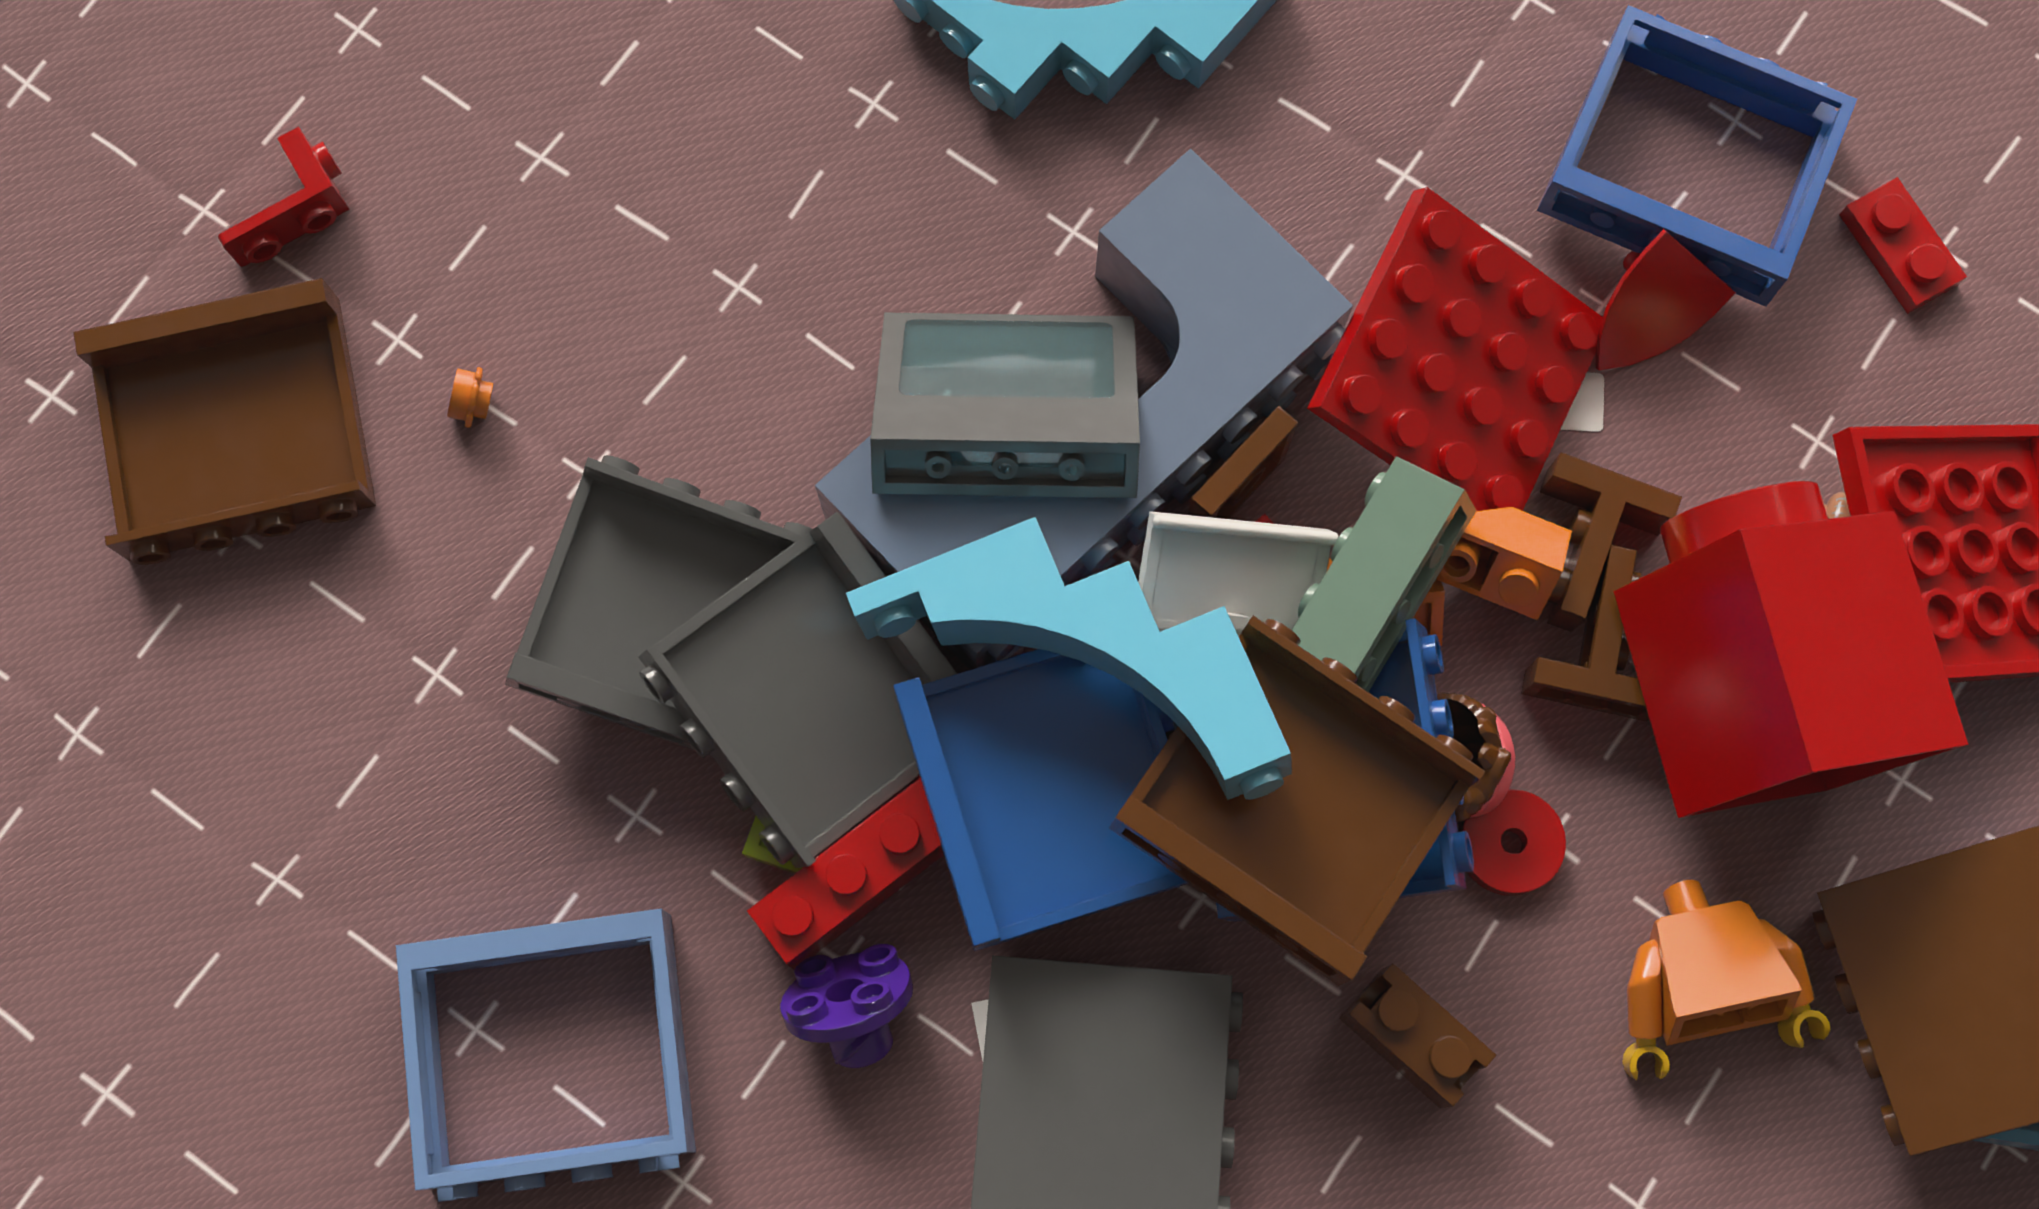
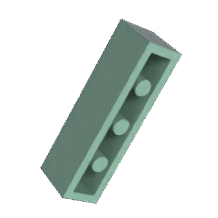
(1383, 569)

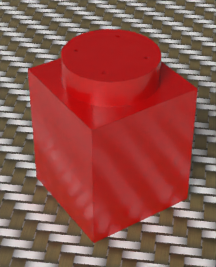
(1784, 651)

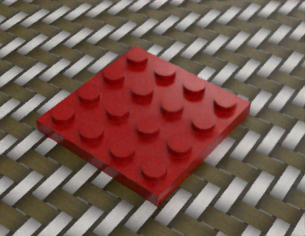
(1459, 357)
(1969, 531)

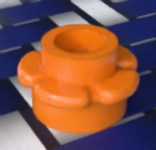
(469, 396)

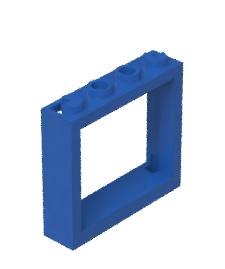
(1734, 78)

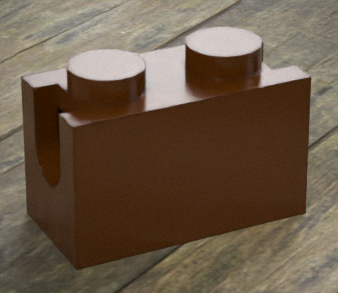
(1417, 1036)

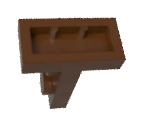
(1607, 501)
(1603, 651)

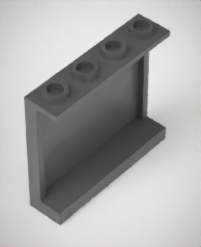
(624, 577)
(796, 693)
(1105, 1087)

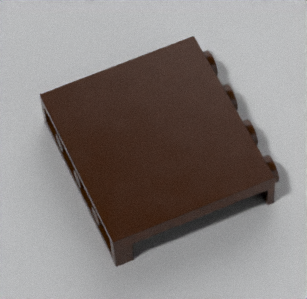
(228, 421)
(1339, 836)
(1946, 988)

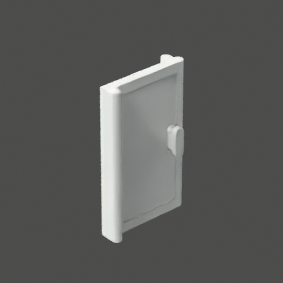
(1217, 562)

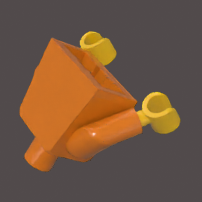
(1714, 975)

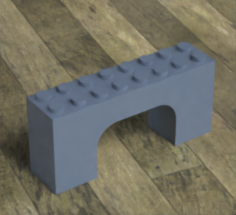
(1240, 333)

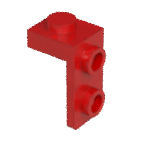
(300, 213)

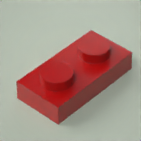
(1902, 245)

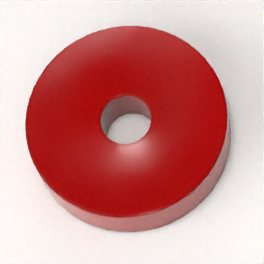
(1541, 848)

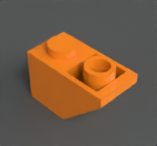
(1508, 559)

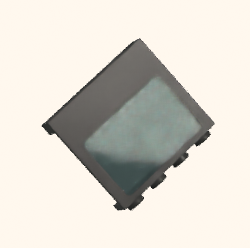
(1006, 406)

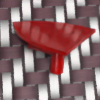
(1657, 303)

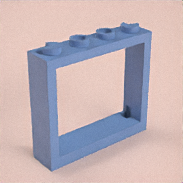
(424, 1080)

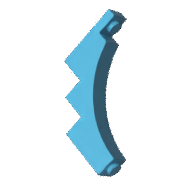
(1013, 594)

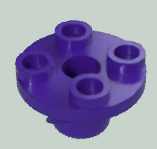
(849, 1003)

